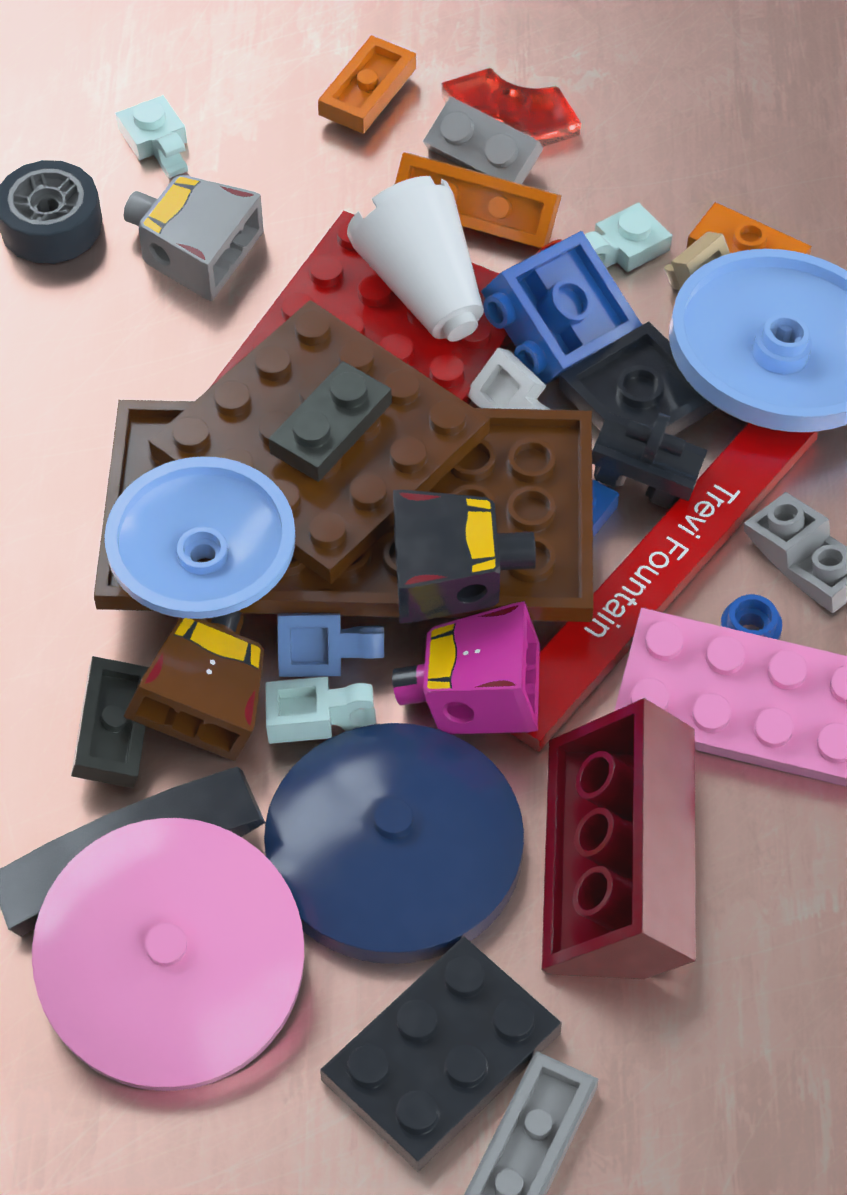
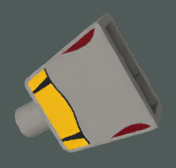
(196, 231)

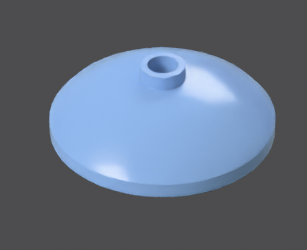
(195, 513)

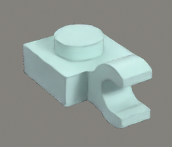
(157, 131)
(629, 238)
(308, 709)

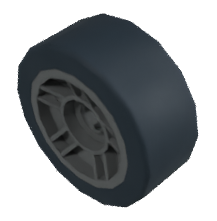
(49, 211)

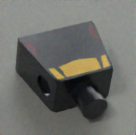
(452, 554)

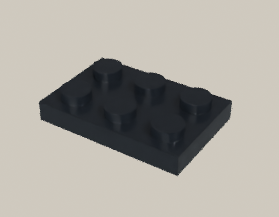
(440, 1053)

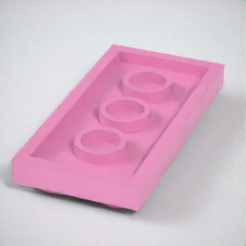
(744, 693)

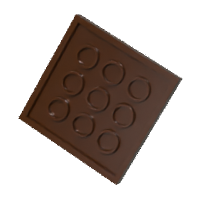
(352, 505)

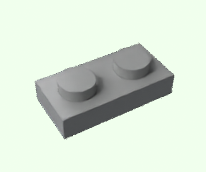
(482, 142)

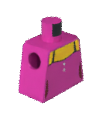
(478, 673)

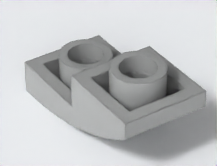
(801, 548)

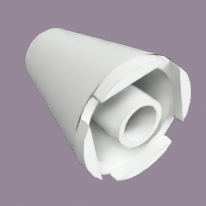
(422, 255)

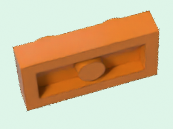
(367, 84)

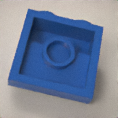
(558, 307)

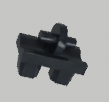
(647, 456)

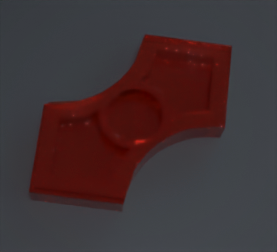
(533, 111)

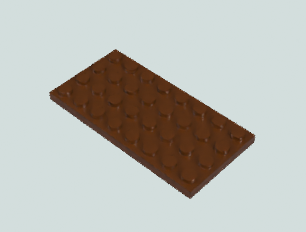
(528, 464)

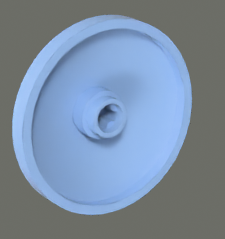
(766, 338)

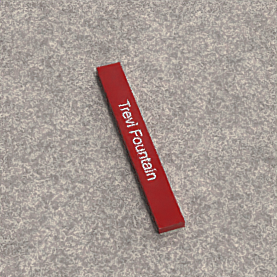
(660, 570)

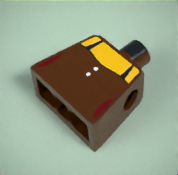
(203, 685)

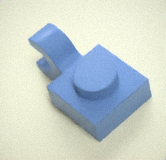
(316, 643)

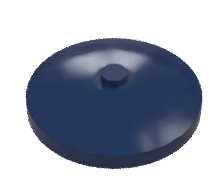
(395, 842)

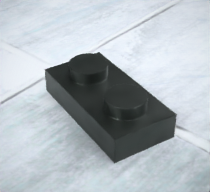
(330, 421)
(107, 742)

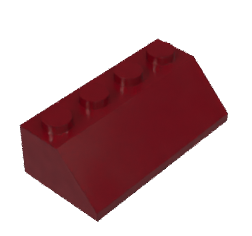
(621, 846)

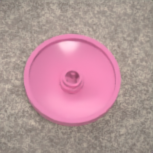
(168, 954)

